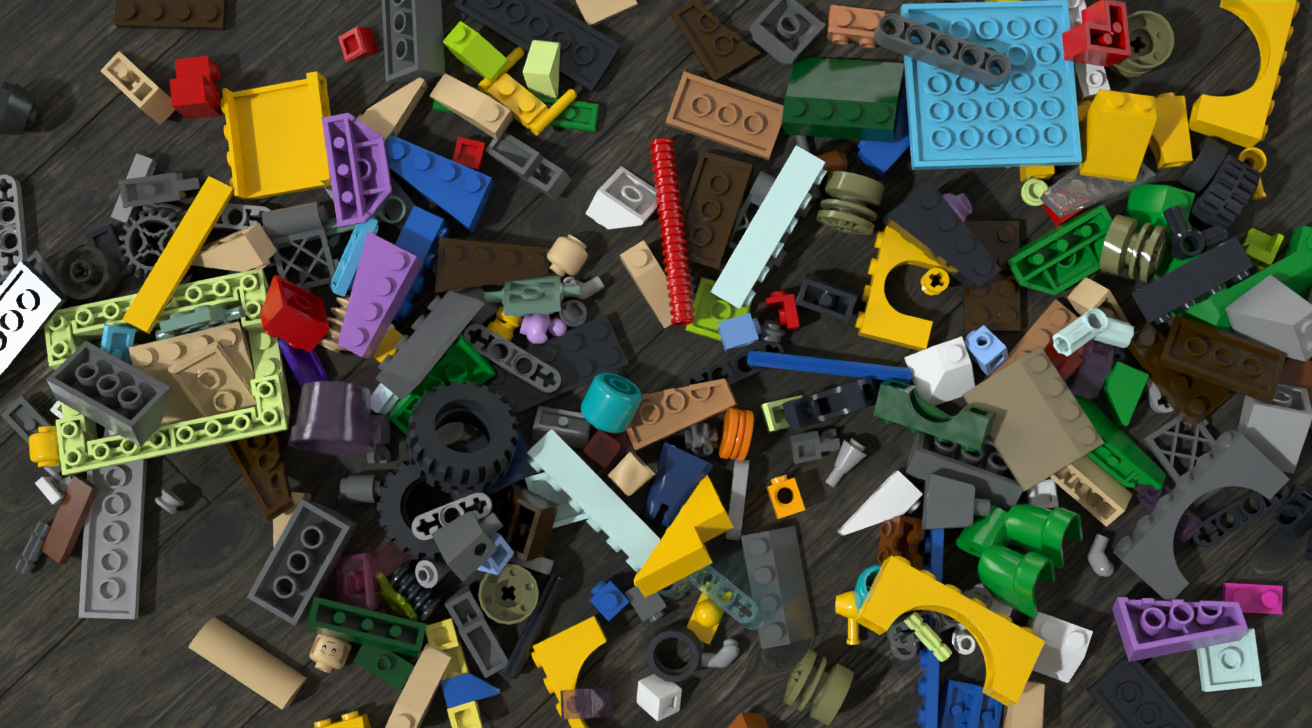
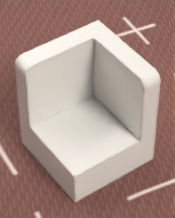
(658, 697)

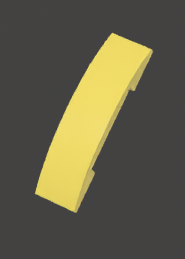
(445, 637)

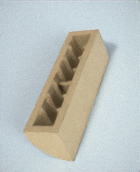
(1094, 489)
(248, 663)

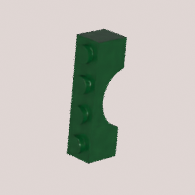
(900, 404)

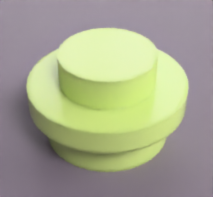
(1032, 191)

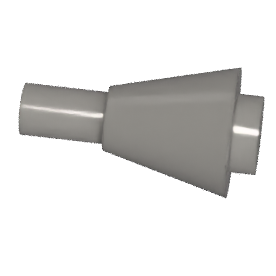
(849, 455)
(431, 572)

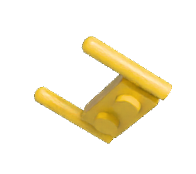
(520, 101)

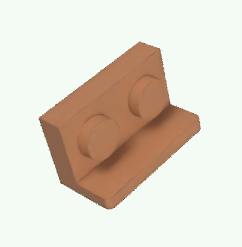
(853, 25)

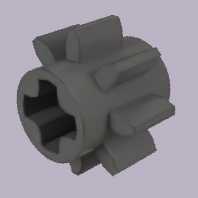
(701, 439)

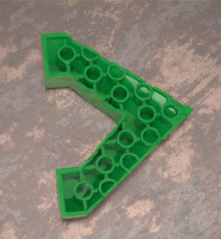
(1294, 270)

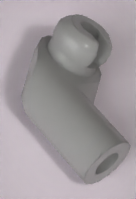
(586, 289)
(1097, 557)
(723, 657)

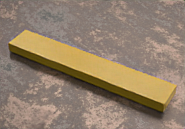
(178, 255)

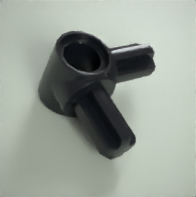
(1197, 239)

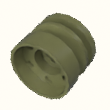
(1153, 40)
(851, 198)
(1127, 247)
(508, 610)
(818, 687)

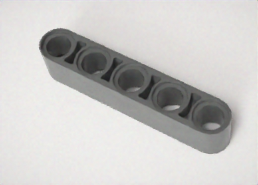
(956, 49)

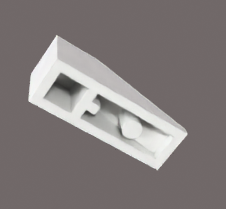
(889, 500)

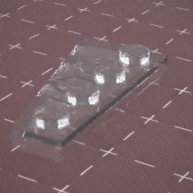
(1081, 191)

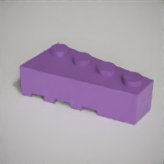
(377, 294)
(1175, 626)

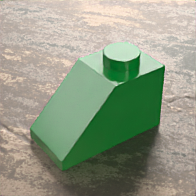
(1122, 391)

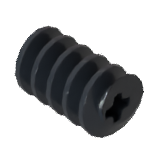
(417, 594)

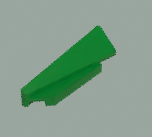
(1119, 453)

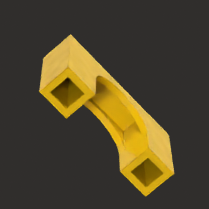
(879, 319)

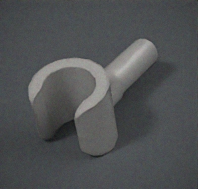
(63, 483)

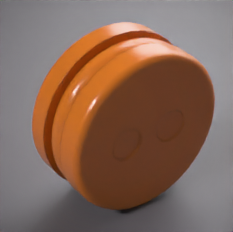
(736, 434)

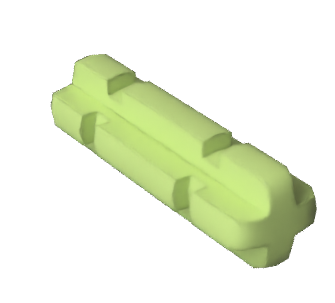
(928, 636)

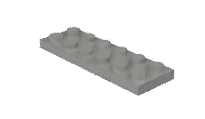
(113, 543)

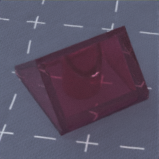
(357, 581)

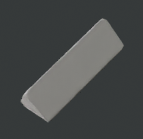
(568, 425)

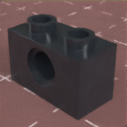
(827, 297)

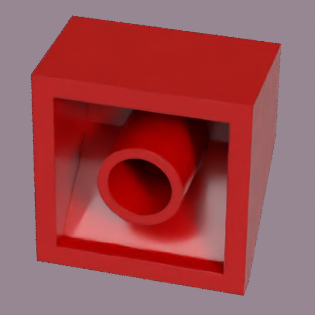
(294, 315)

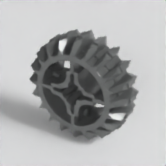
(136, 261)

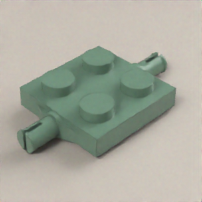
(532, 295)
(202, 318)

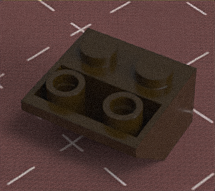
(527, 522)

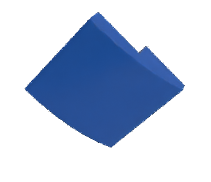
(967, 707)

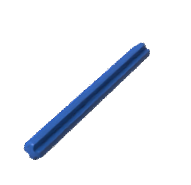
(828, 366)

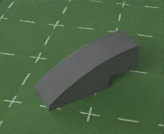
(529, 165)
(476, 630)

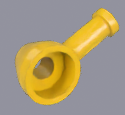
(1258, 162)
(846, 607)

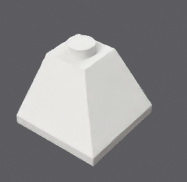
(623, 201)
(941, 371)

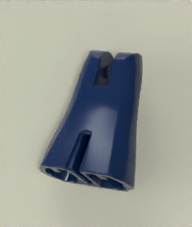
(674, 482)

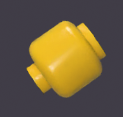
(45, 447)

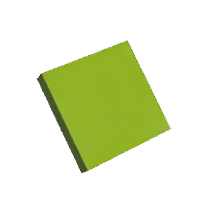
(711, 310)

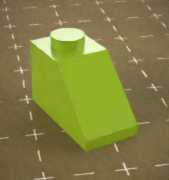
(475, 52)

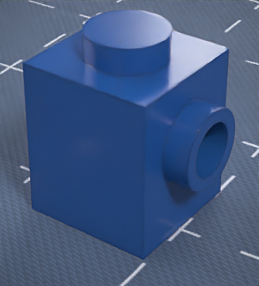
(608, 599)

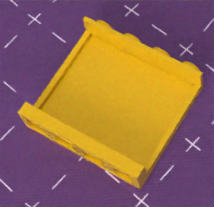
(277, 138)

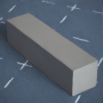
(141, 167)

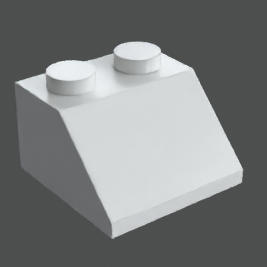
(1063, 646)

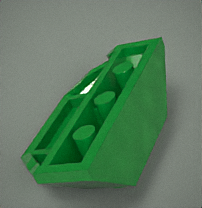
(1063, 253)

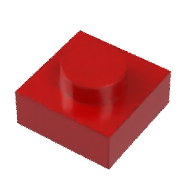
(469, 153)

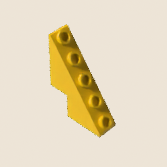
(682, 546)

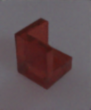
(1064, 364)
(602, 448)

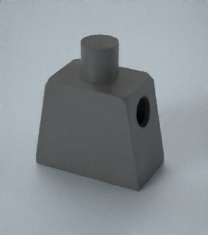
(950, 504)
(467, 542)

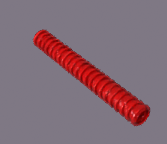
(672, 231)

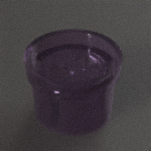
(333, 419)

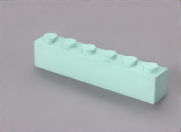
(768, 228)
(594, 497)

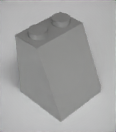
(1274, 318)
(1278, 427)

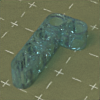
(716, 591)

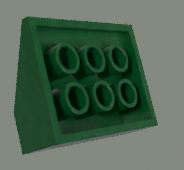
(843, 99)

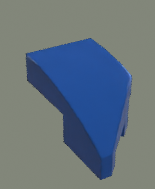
(466, 689)

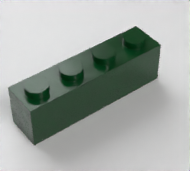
(365, 627)

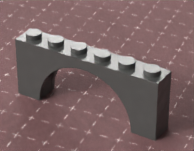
(1229, 463)

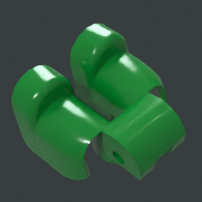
(1010, 574)

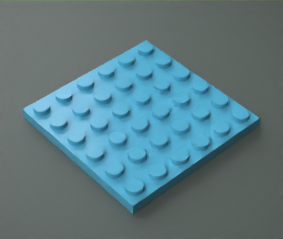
(1016, 124)

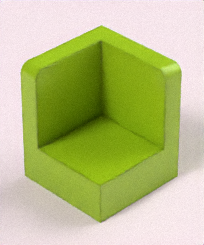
(1261, 247)

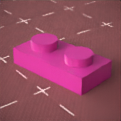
(1254, 597)

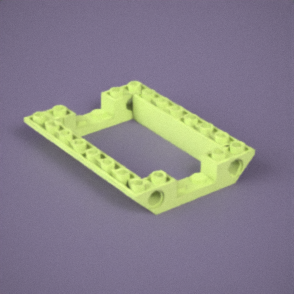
(77, 434)

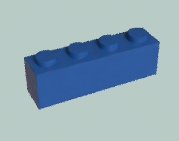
(883, 155)
(421, 239)

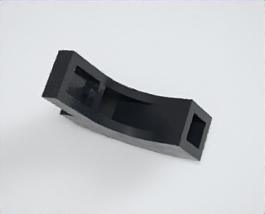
(830, 404)

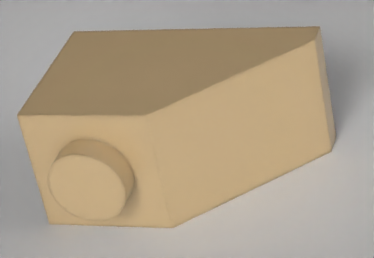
(1093, 295)

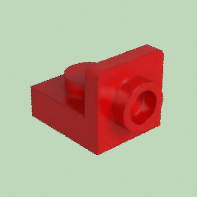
(788, 313)

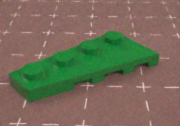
(458, 363)

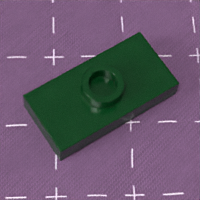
(385, 665)

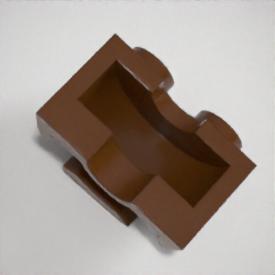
(901, 538)

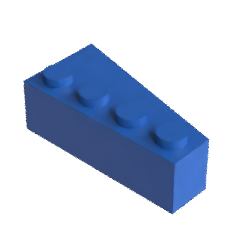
(445, 183)

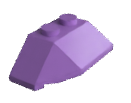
(356, 168)

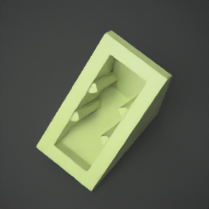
(542, 68)
(774, 414)

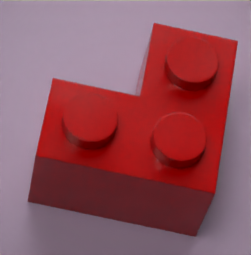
(1101, 36)
(195, 88)

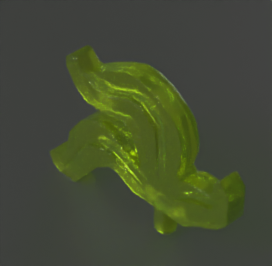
(394, 599)

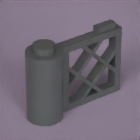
(756, 196)
(295, 224)
(1168, 465)

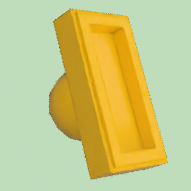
(706, 617)

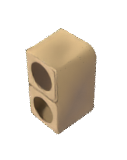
(631, 474)
(1028, 710)

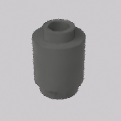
(360, 488)

